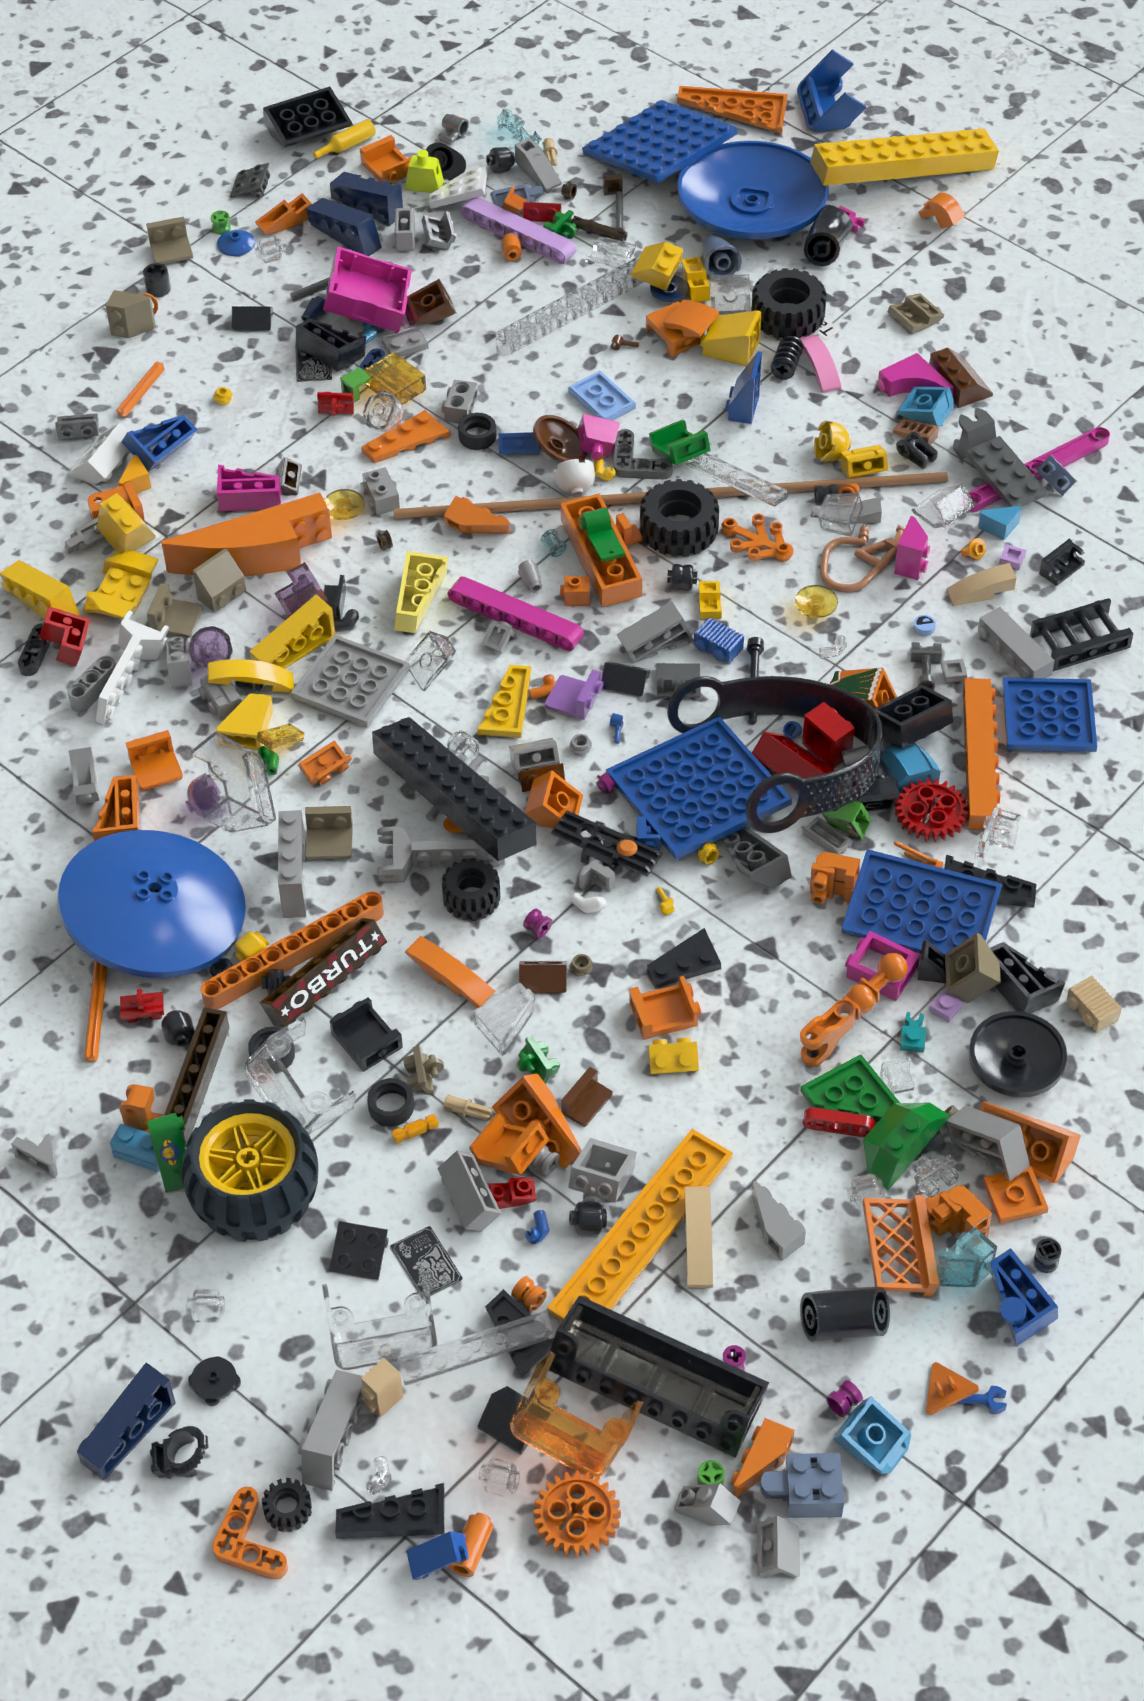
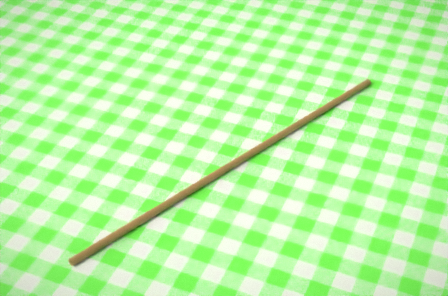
(628, 498)

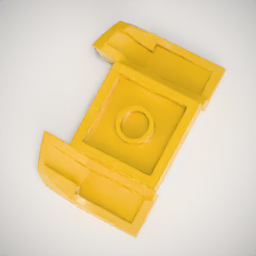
(123, 586)

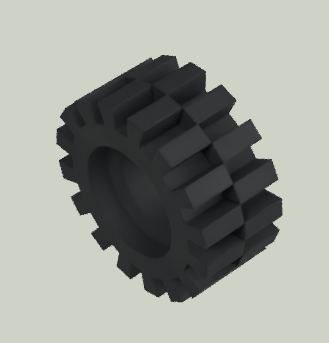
(283, 1490)

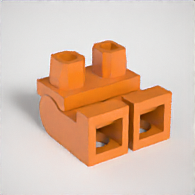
(832, 876)
(960, 1213)

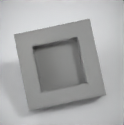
(953, 670)

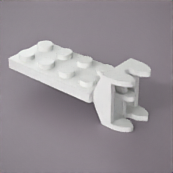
(138, 644)

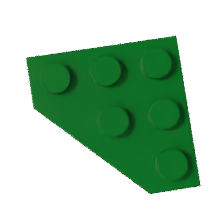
(850, 1089)

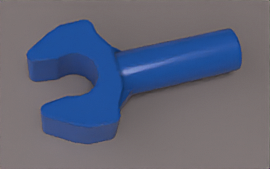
(987, 1400)

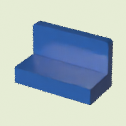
(517, 443)

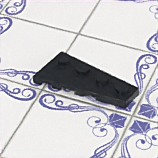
(1013, 890)

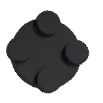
(214, 1379)

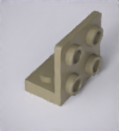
(169, 240)
(177, 614)
(329, 832)

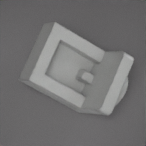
(598, 874)

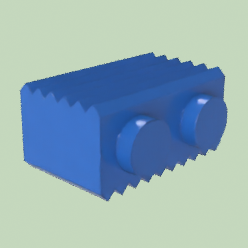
(718, 640)

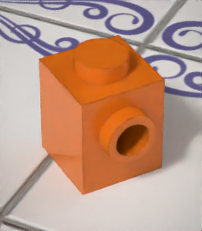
(576, 591)

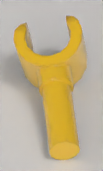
(666, 905)

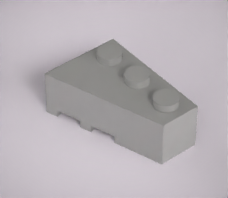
(654, 633)
(991, 1138)

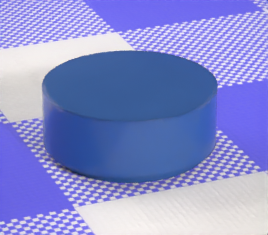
(1013, 1310)

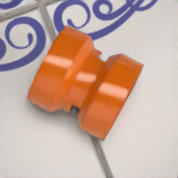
(528, 1293)

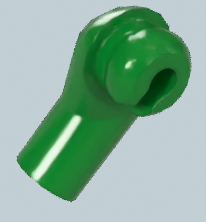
(270, 758)

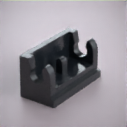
(1062, 562)

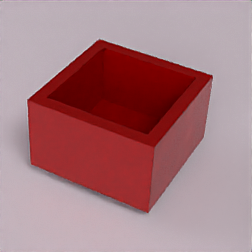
(827, 734)

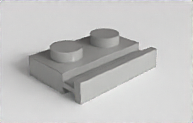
(405, 342)

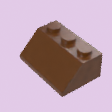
(958, 372)

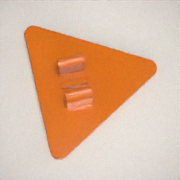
(947, 1388)

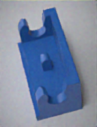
(437, 1554)

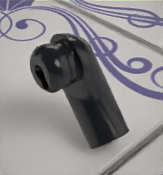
(348, 621)

